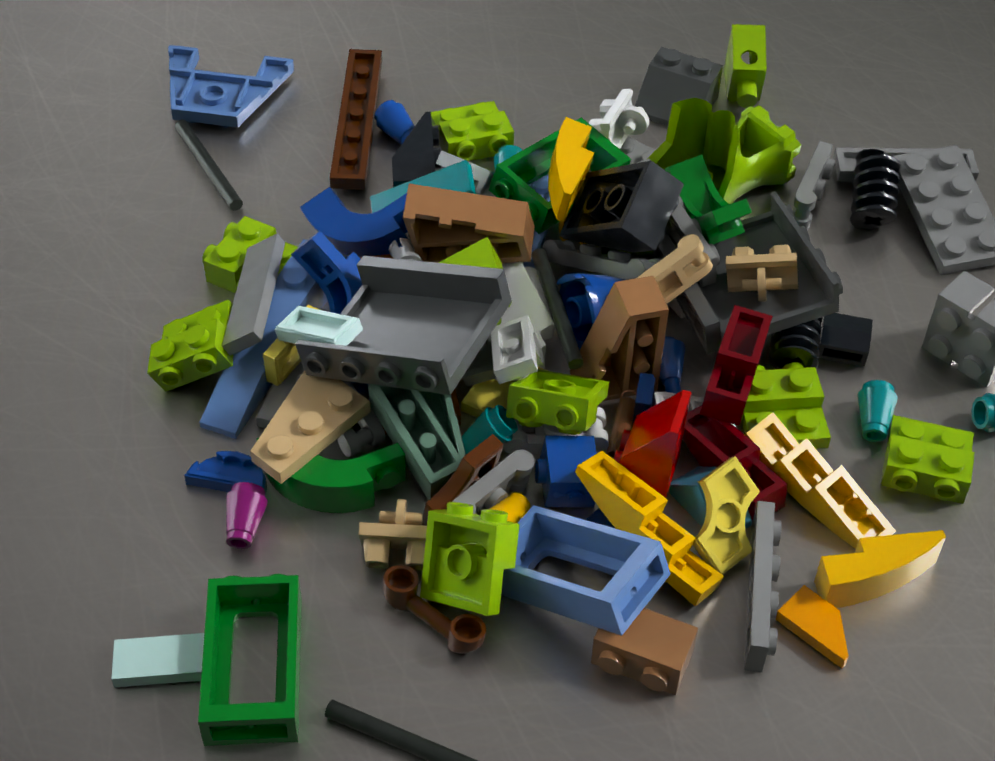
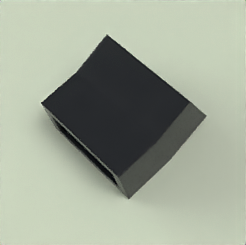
(845, 338)

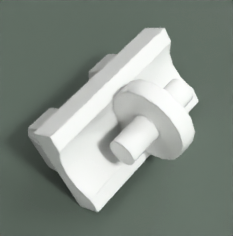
(620, 118)

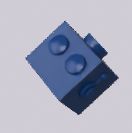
(557, 470)

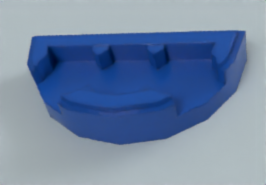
(224, 471)

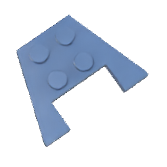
(218, 96)

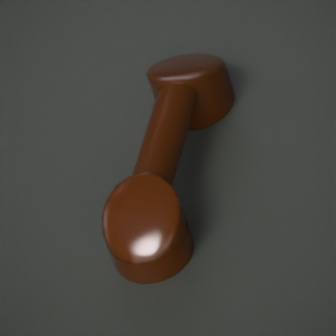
(400, 590)

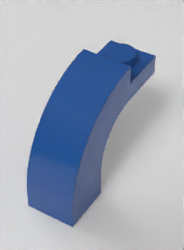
(350, 231)
(330, 269)

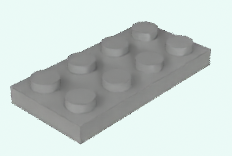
(948, 208)

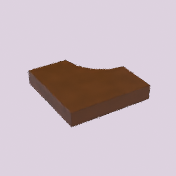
(470, 470)

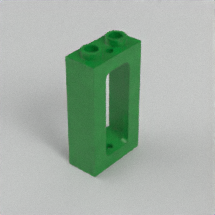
(516, 173)
(250, 722)

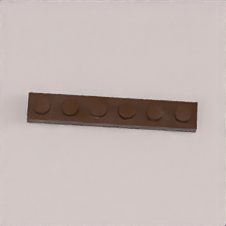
(356, 120)

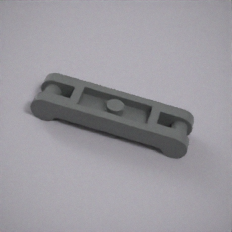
(591, 259)

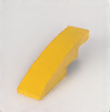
(810, 480)
(638, 510)

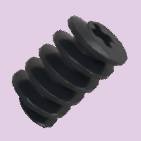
(874, 189)
(796, 345)

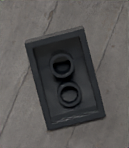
(623, 207)

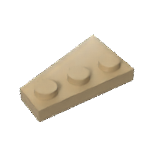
(306, 424)

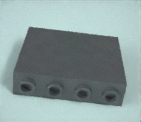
(711, 306)
(417, 324)

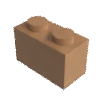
(649, 651)

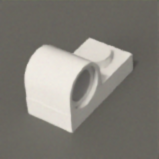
(515, 350)

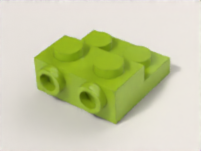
(473, 130)
(225, 261)
(191, 348)
(794, 398)
(556, 401)
(928, 459)
(468, 557)

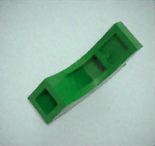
(704, 203)
(344, 484)

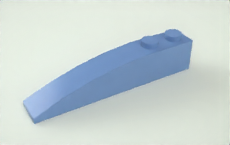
(245, 383)

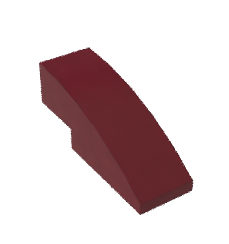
(736, 365)
(717, 441)

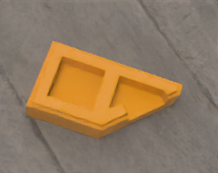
(816, 624)

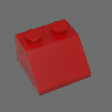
(655, 442)

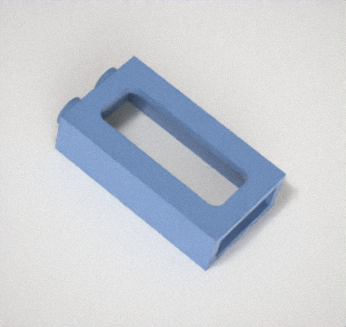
(633, 559)

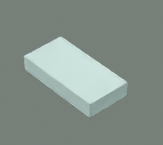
(318, 326)
(157, 660)

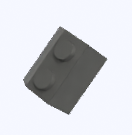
(674, 78)

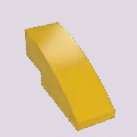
(568, 166)
(876, 566)

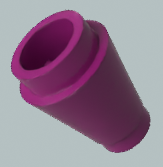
(243, 513)

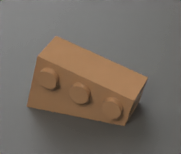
(451, 220)
(626, 337)

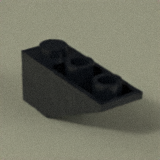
(416, 154)

